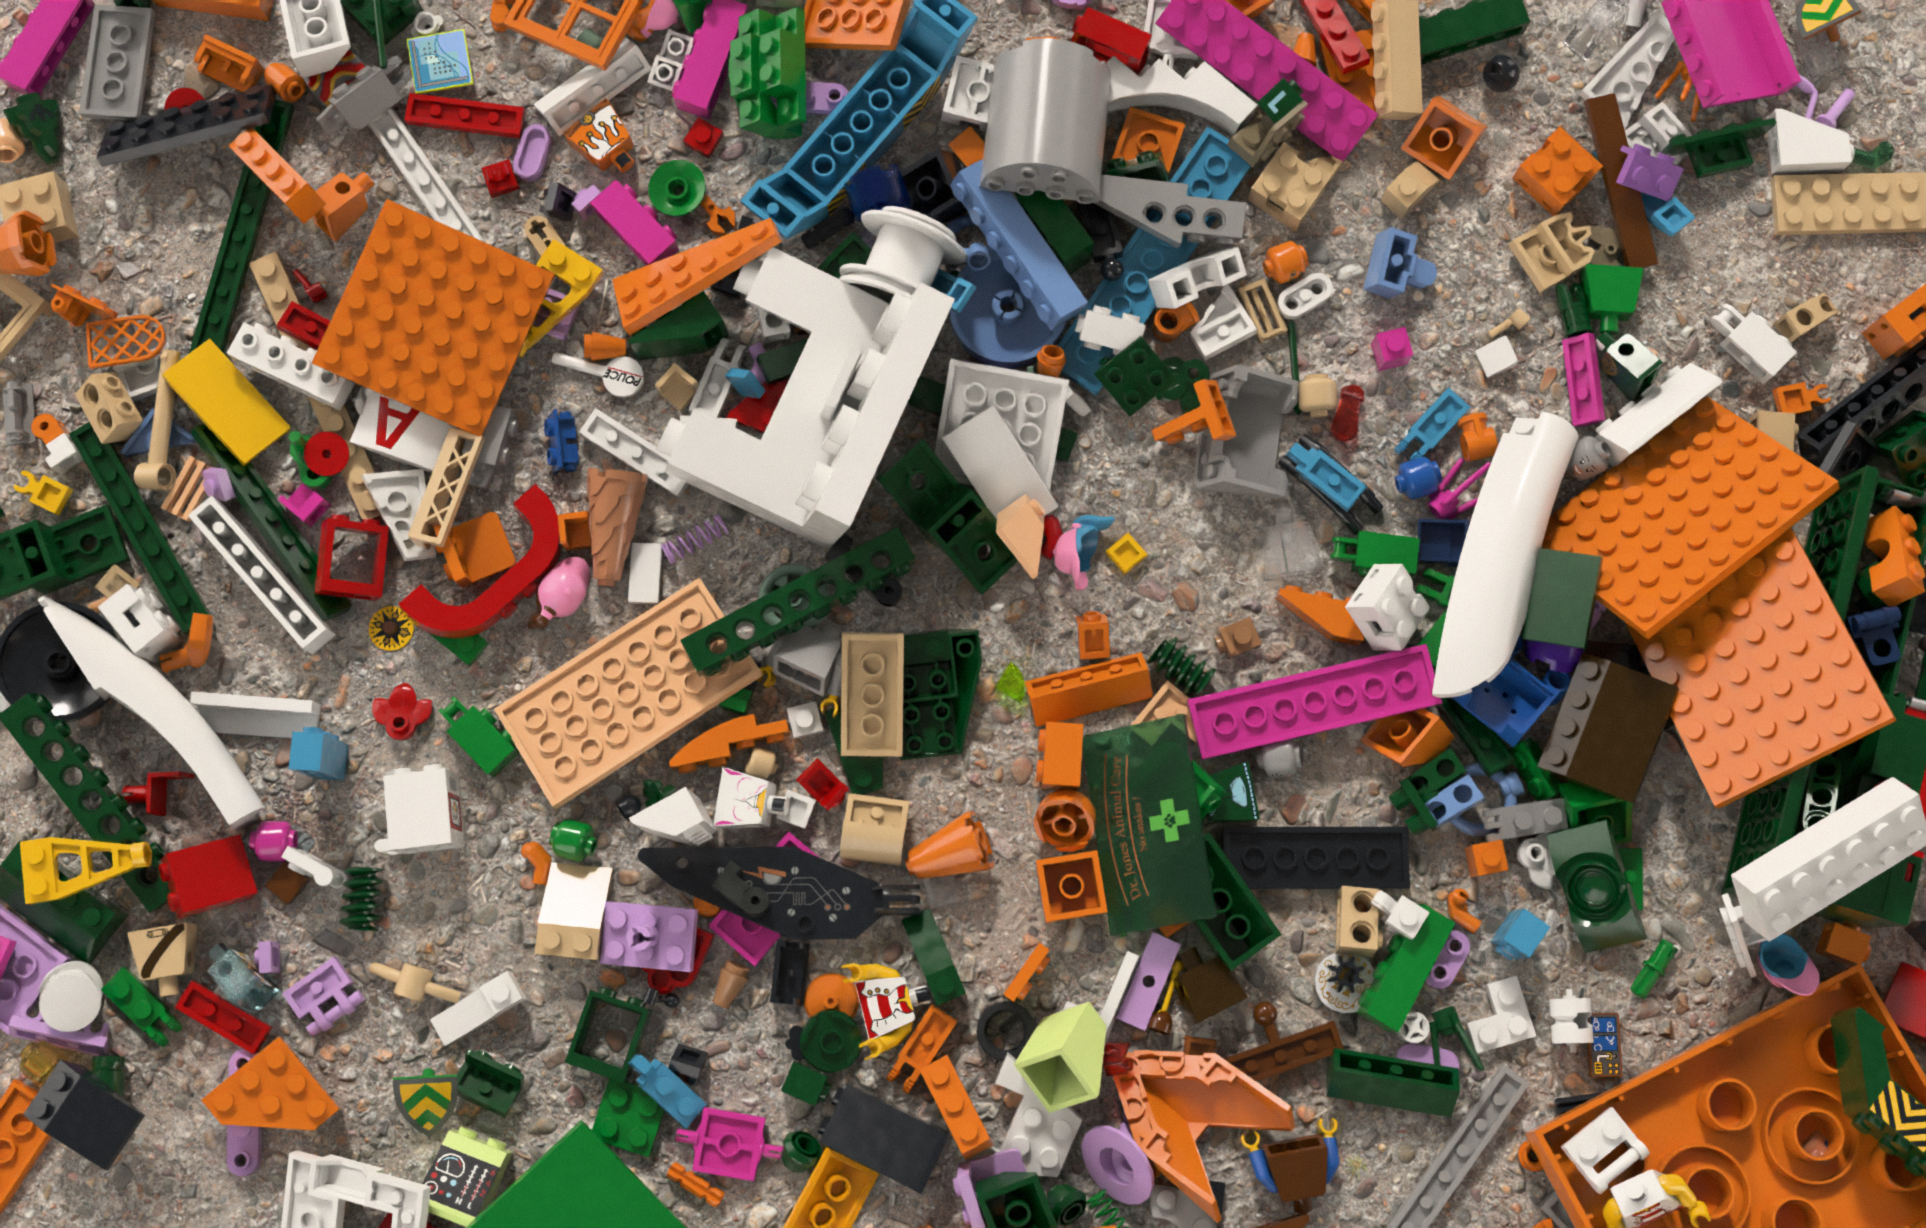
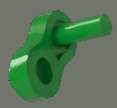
(306, 475)

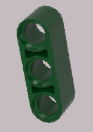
(1822, 789)

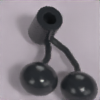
(651, 994)

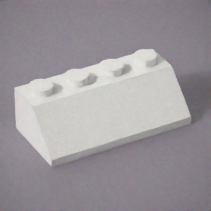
(315, 34)
(1656, 411)
(677, 818)

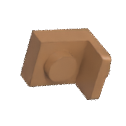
(1237, 638)

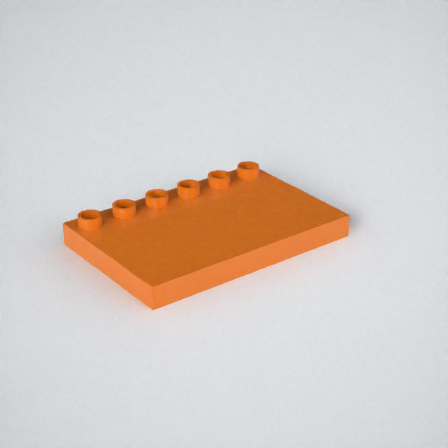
(1736, 1119)

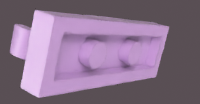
(37, 1030)

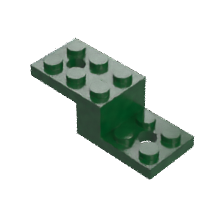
(947, 514)
(55, 555)

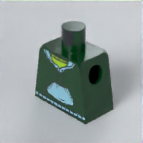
(1239, 801)

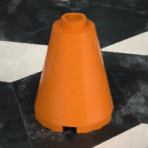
(952, 850)

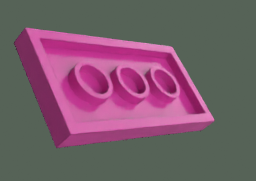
(746, 936)

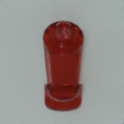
(1345, 422)

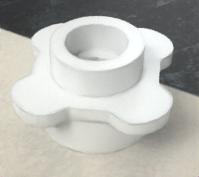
(423, 19)

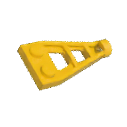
(572, 270)
(42, 871)

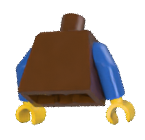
(1297, 1166)

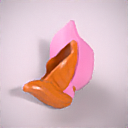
(655, 16)

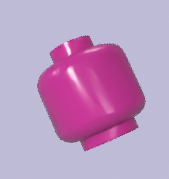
(272, 840)

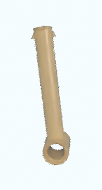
(156, 472)

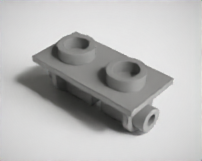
(18, 413)

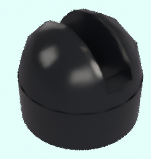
(628, 806)

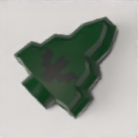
(37, 123)

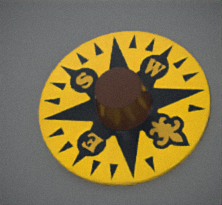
(390, 628)

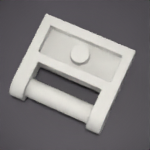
(308, 864)
(1597, 1141)

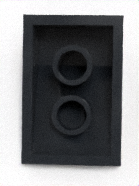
(930, 187)
(84, 1113)

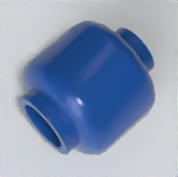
(1418, 478)

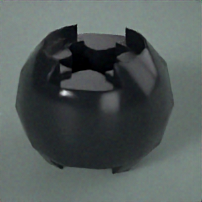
(1493, 70)

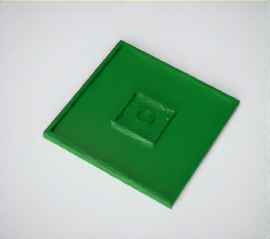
(578, 1187)

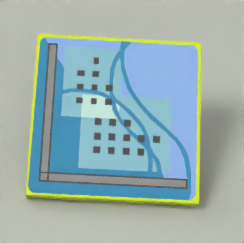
(440, 61)

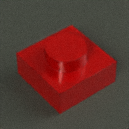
(703, 137)

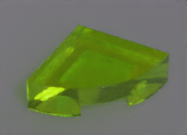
(1012, 683)

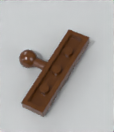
(1284, 1052)

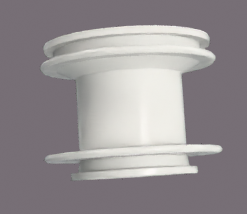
(904, 253)

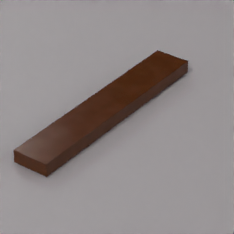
(1624, 202)

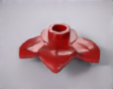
(401, 707)

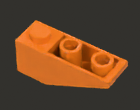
(1322, 613)

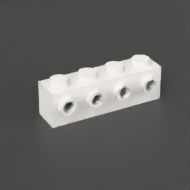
(288, 365)

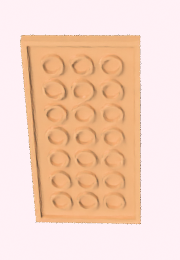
(620, 697)

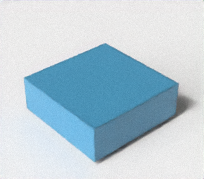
(745, 383)

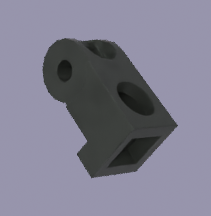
(749, 899)

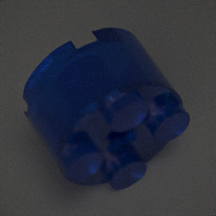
(876, 189)

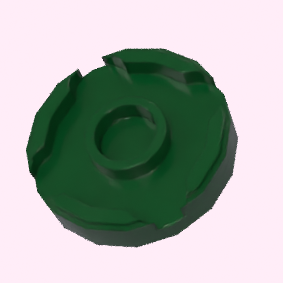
(830, 1041)

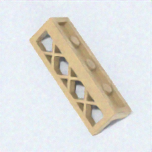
(441, 486)

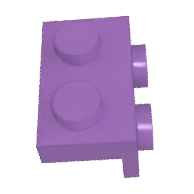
(1648, 173)

